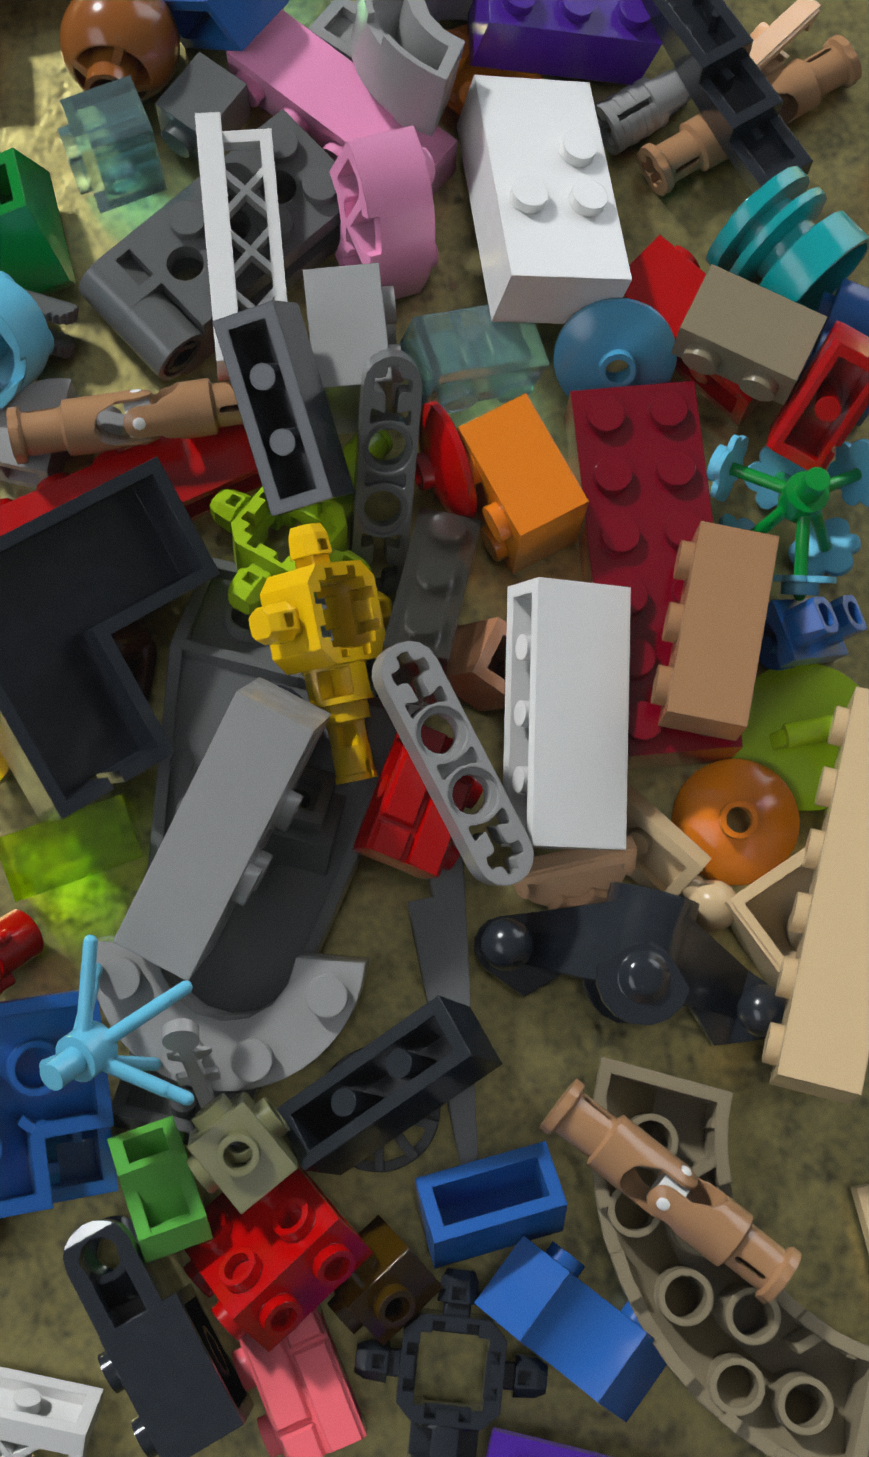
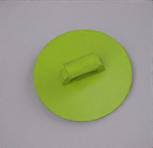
(792, 725)

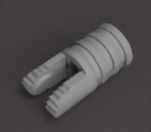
(640, 110)

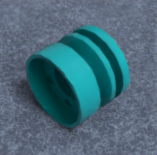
(778, 241)

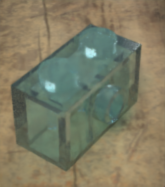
(111, 145)
(472, 358)

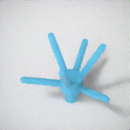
(94, 1047)

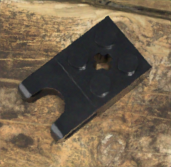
(155, 1343)

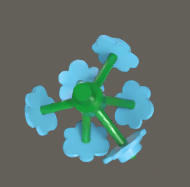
(800, 499)

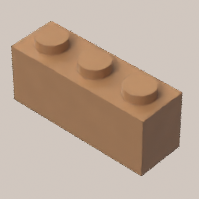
(715, 630)

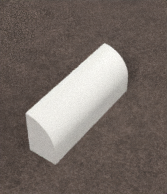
(568, 712)

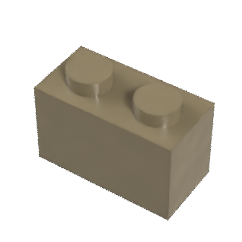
(747, 335)

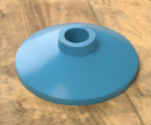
(612, 332)

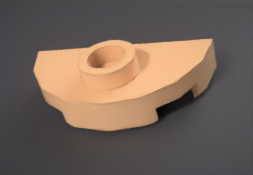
(772, 38)
(576, 876)

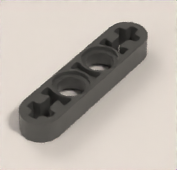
(386, 475)

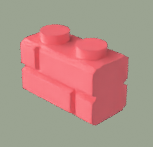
(302, 1390)

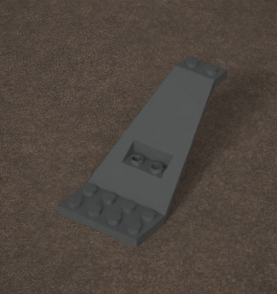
(311, 861)

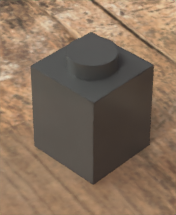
(201, 89)

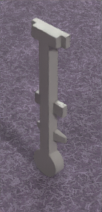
(182, 1038)

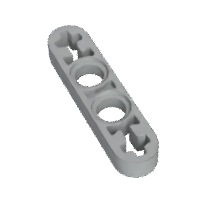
(463, 758)

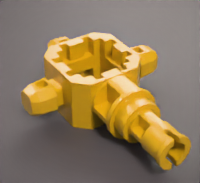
(331, 669)

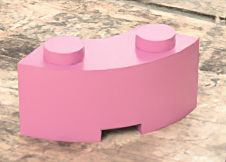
(387, 207)

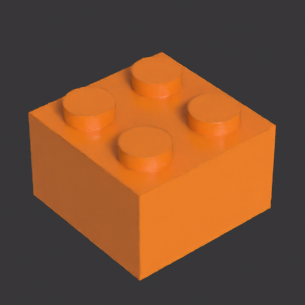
(521, 485)

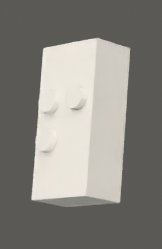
(540, 198)

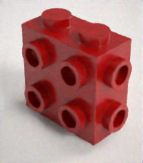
(274, 1258)

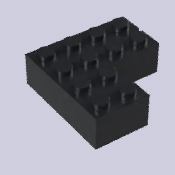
(63, 592)

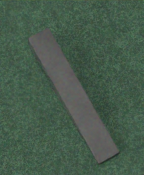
(443, 962)

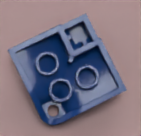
(49, 1139)

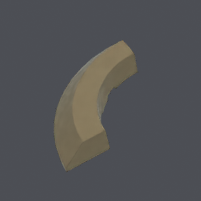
(754, 1365)

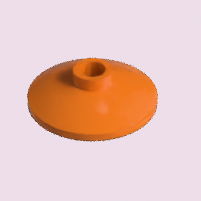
(750, 786)

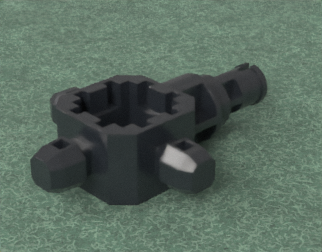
(448, 1427)

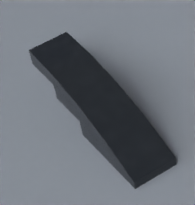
(728, 87)

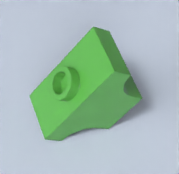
(159, 1189)

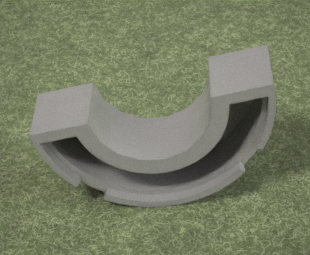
(408, 56)
(246, 1045)

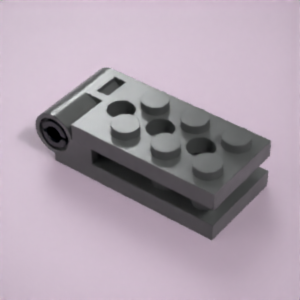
(157, 277)

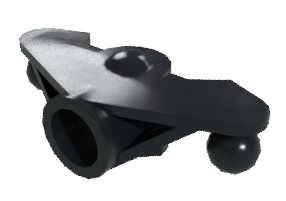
(636, 962)

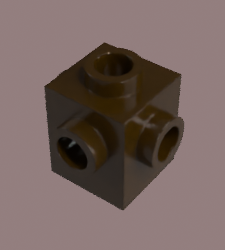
(385, 1287)

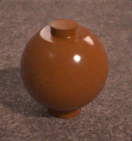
(120, 39)

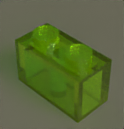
(71, 848)

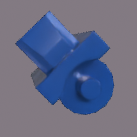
(809, 631)

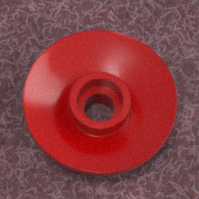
(444, 462)

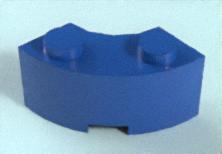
(572, 1326)

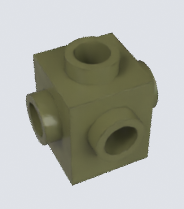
(240, 1172)

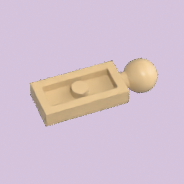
(672, 862)

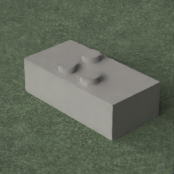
(222, 826)

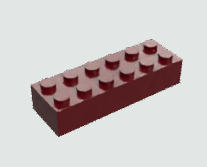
(646, 492)

